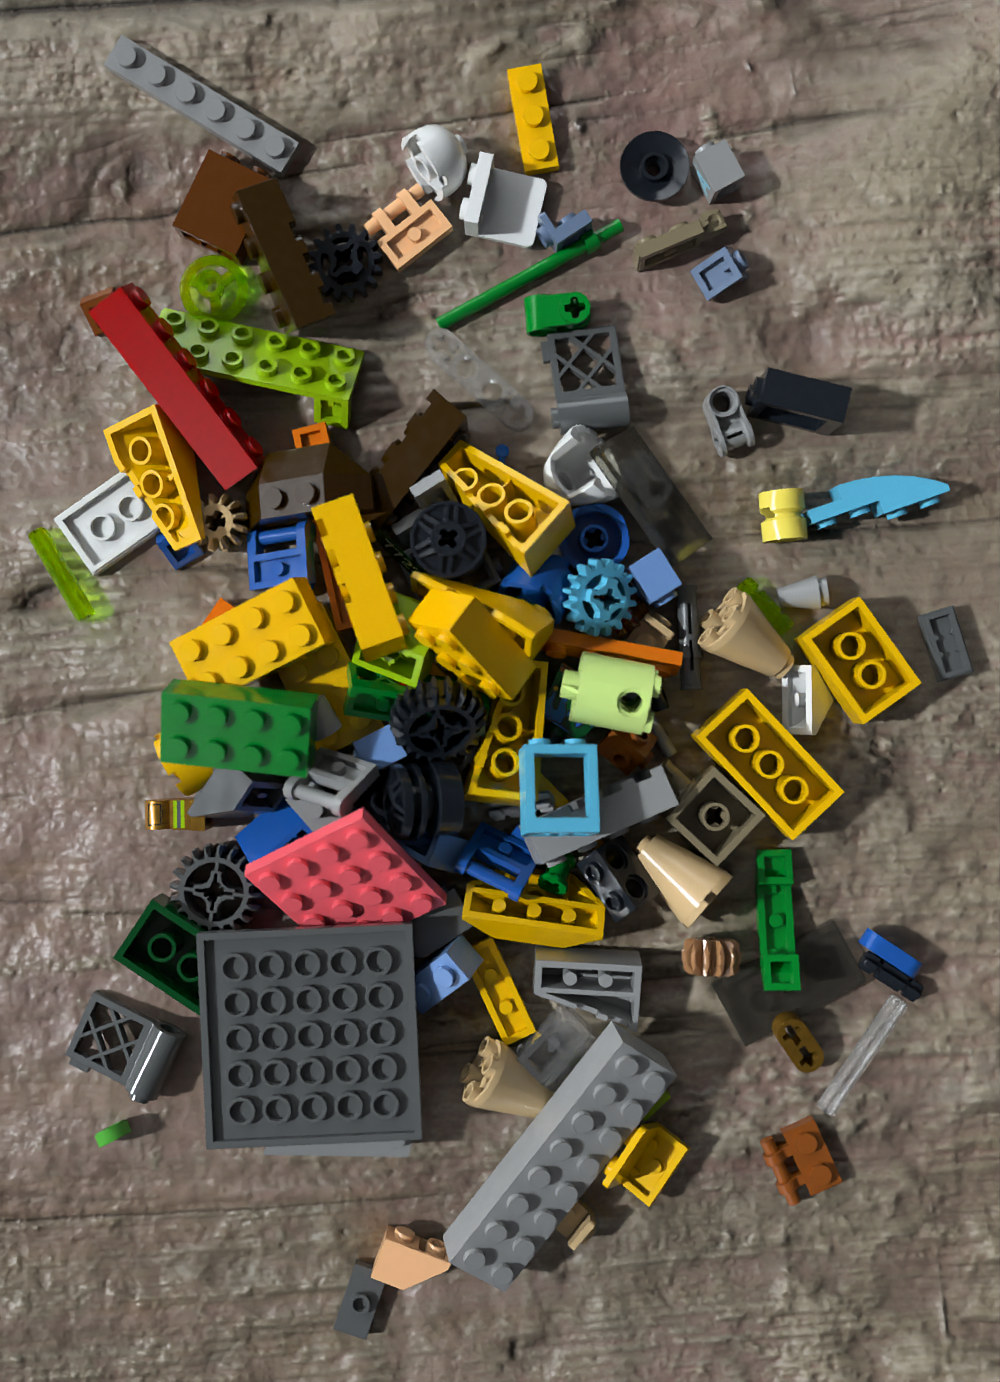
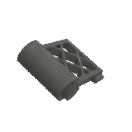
(593, 407)
(146, 1064)

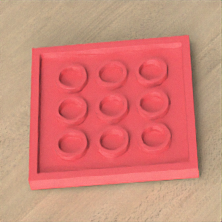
(346, 876)

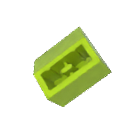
(405, 665)

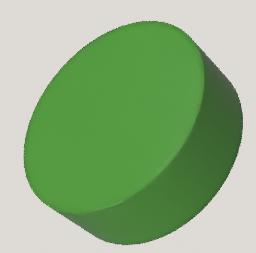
(112, 1133)

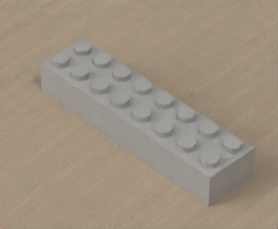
(558, 1157)

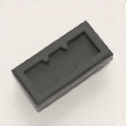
(945, 643)
(359, 1301)

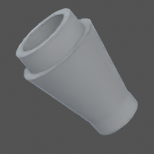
(807, 593)

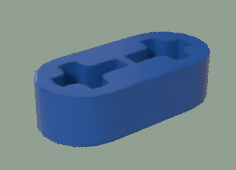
(890, 953)

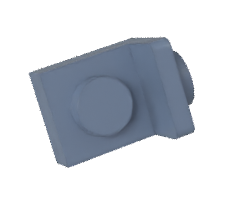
(567, 231)
(720, 272)

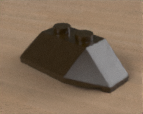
(304, 478)

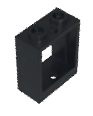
(798, 401)

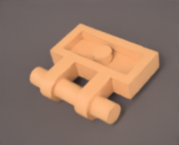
(414, 234)

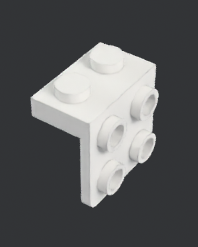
(502, 204)

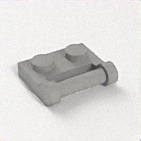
(337, 772)

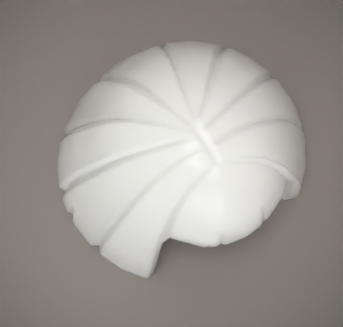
(573, 471)

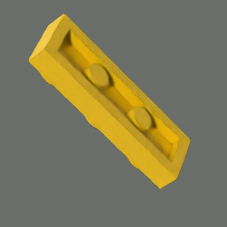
(532, 119)
(501, 994)

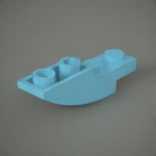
(883, 493)

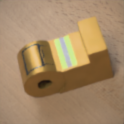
(173, 815)

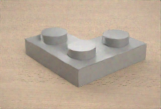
(426, 492)

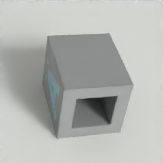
(716, 170)

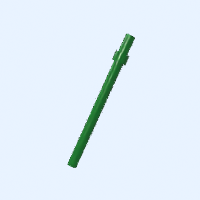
(588, 243)

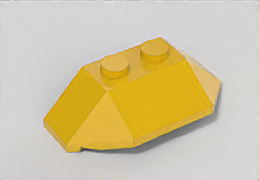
(538, 914)

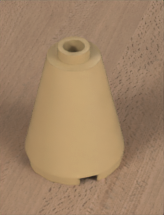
(683, 877)

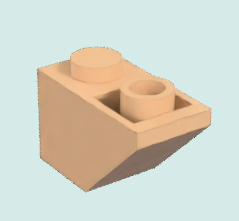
(408, 1259)

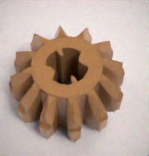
(711, 956)

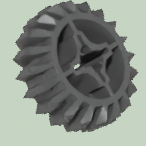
(219, 874)

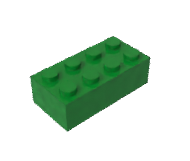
(238, 727)

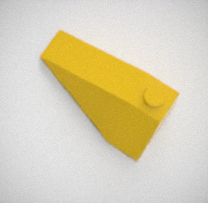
(162, 471)
(525, 623)

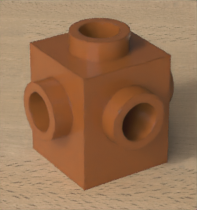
(627, 749)

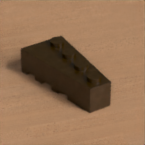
(280, 256)
(417, 456)

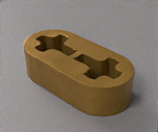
(792, 1045)

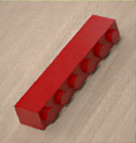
(177, 384)

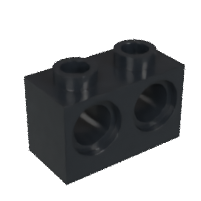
(618, 878)

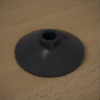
(659, 151)

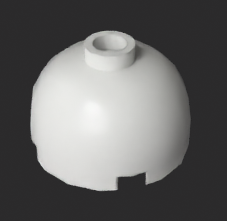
(436, 159)

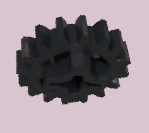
(352, 250)

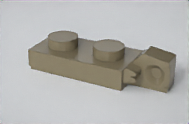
(678, 240)

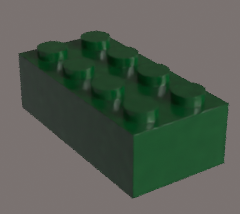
(165, 951)

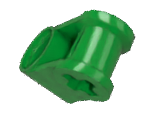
(553, 313)

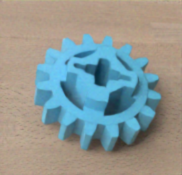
(604, 579)

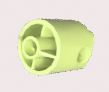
(600, 686)

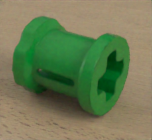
(555, 878)

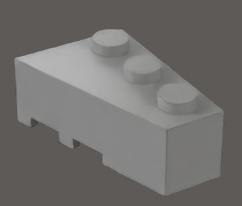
(592, 980)

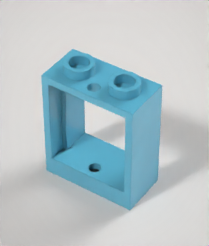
(558, 827)

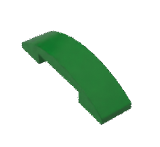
(775, 920)

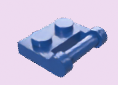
(273, 568)
(502, 853)

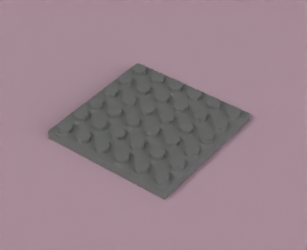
(309, 1035)

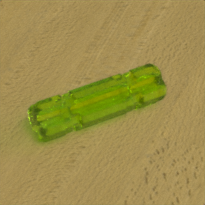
(770, 609)

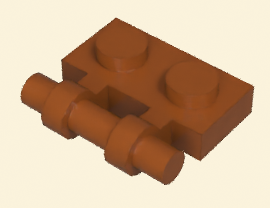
(811, 1156)

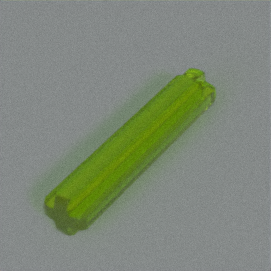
(61, 574)

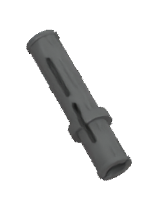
(688, 637)

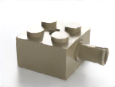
(710, 790)

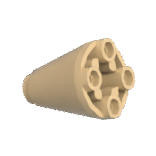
(745, 636)
(501, 1083)

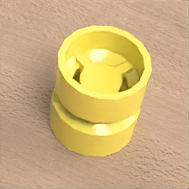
(783, 515)

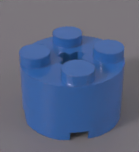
(600, 520)
(542, 588)

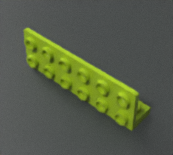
(273, 362)

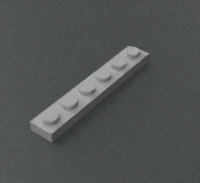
(202, 105)

